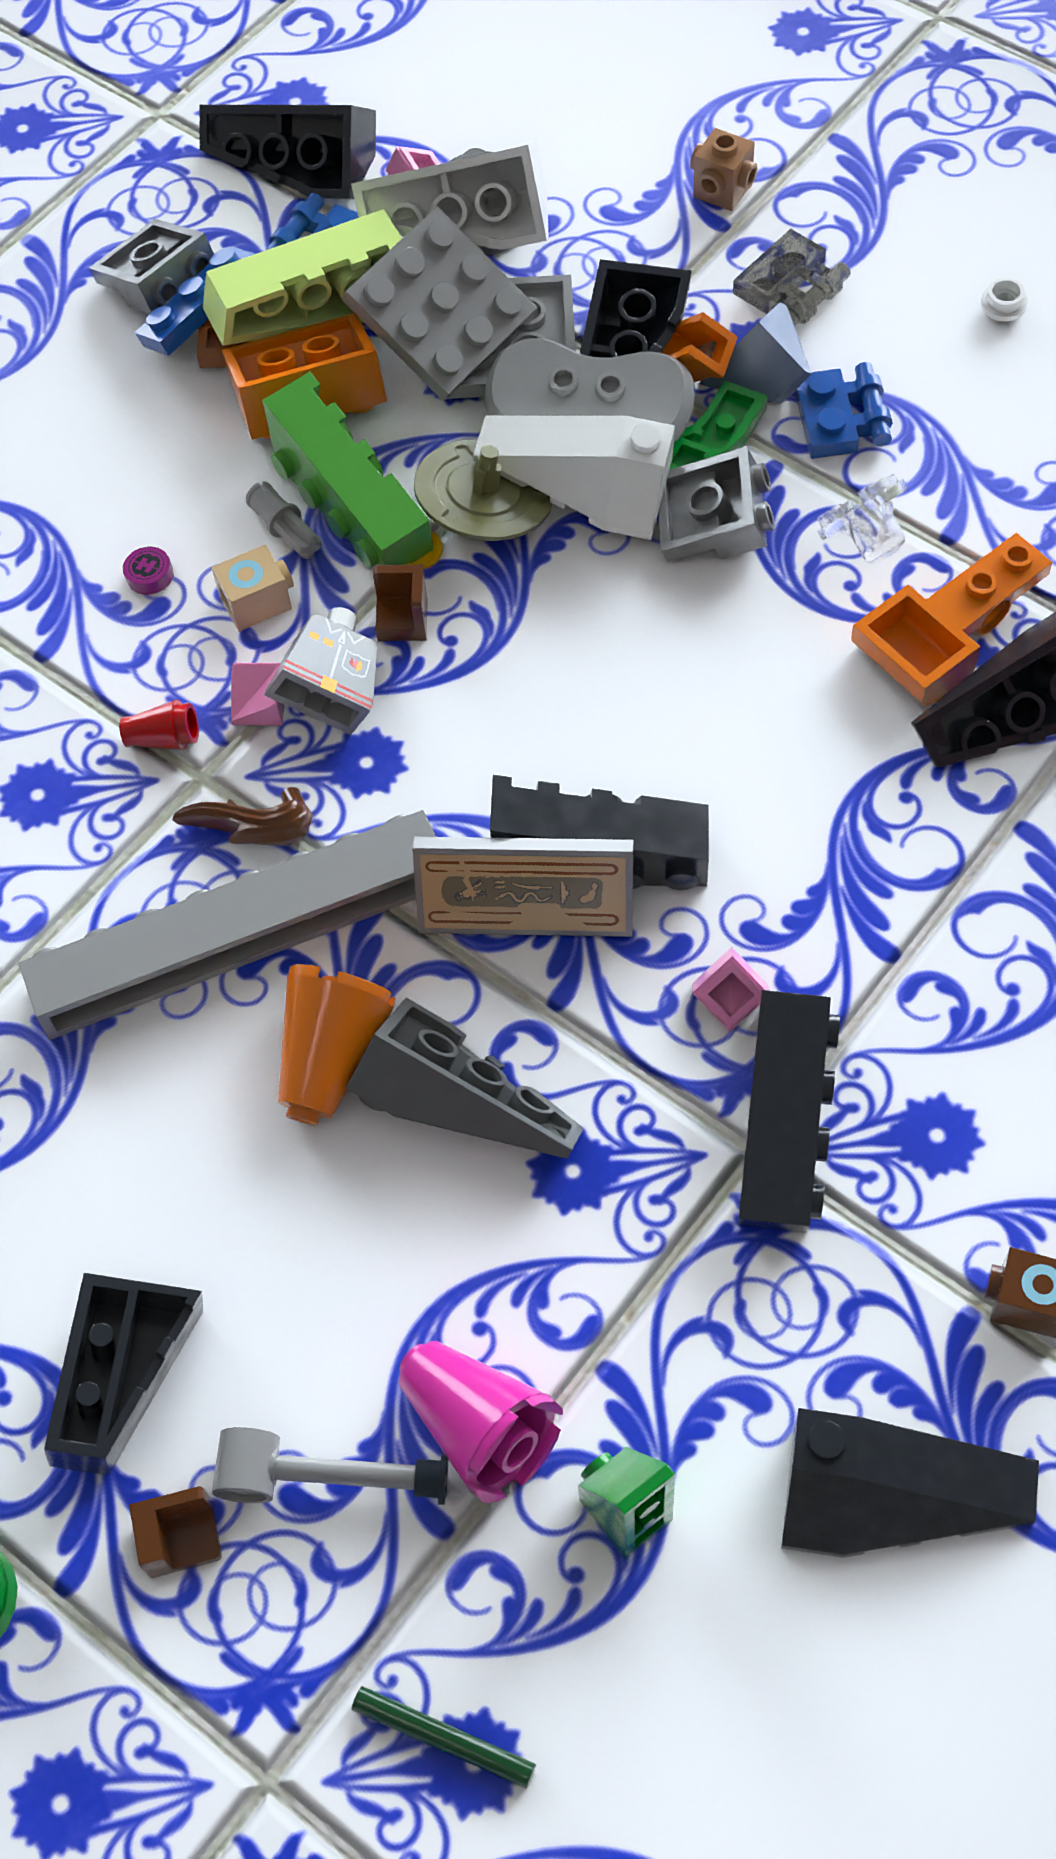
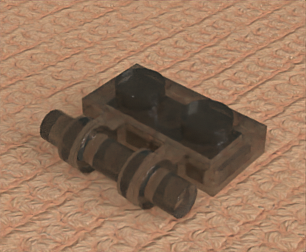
(780, 272)

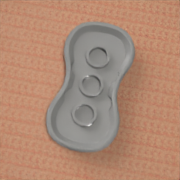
(554, 380)

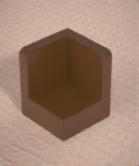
(400, 602)
(175, 1532)

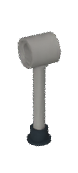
(251, 1465)

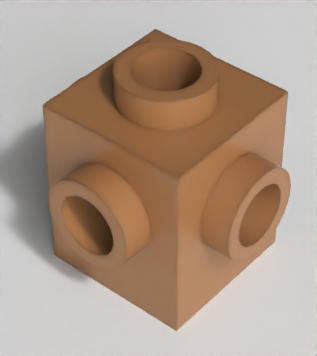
(723, 168)

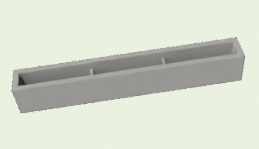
(224, 927)

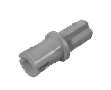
(283, 519)

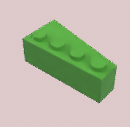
(343, 477)

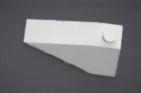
(593, 464)

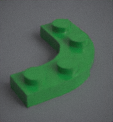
(722, 427)

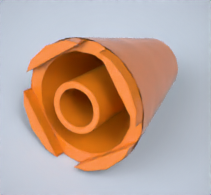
(325, 1038)

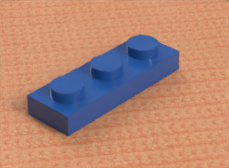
(184, 313)

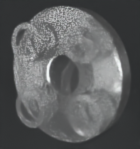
(869, 521)

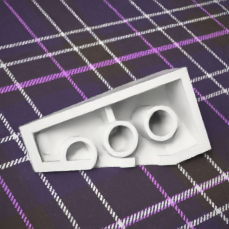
(489, 196)

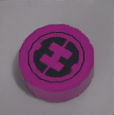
(148, 570)

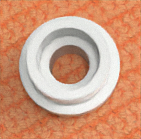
(1004, 299)

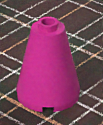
(480, 1417)

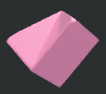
(247, 695)
(729, 989)

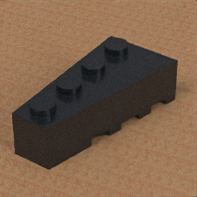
(666, 833)
(786, 1111)

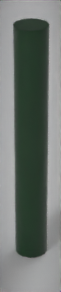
(444, 1737)

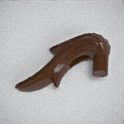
(272, 826)

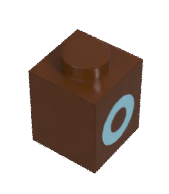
(1024, 1292)

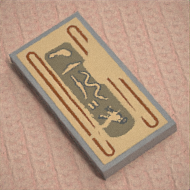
(524, 886)

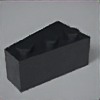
(113, 1366)

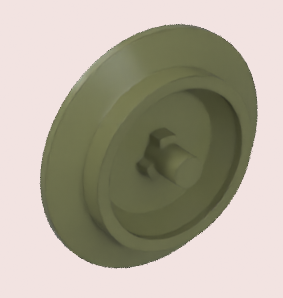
(473, 495)

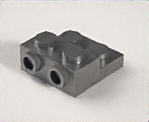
(153, 264)
(715, 507)

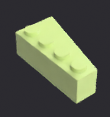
(295, 281)

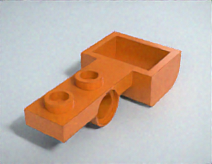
(928, 640)

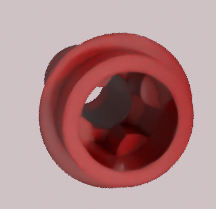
(164, 726)

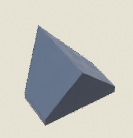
(767, 358)

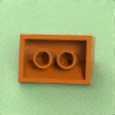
(332, 350)

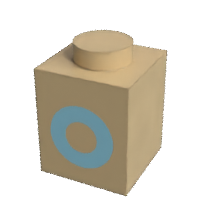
(253, 587)

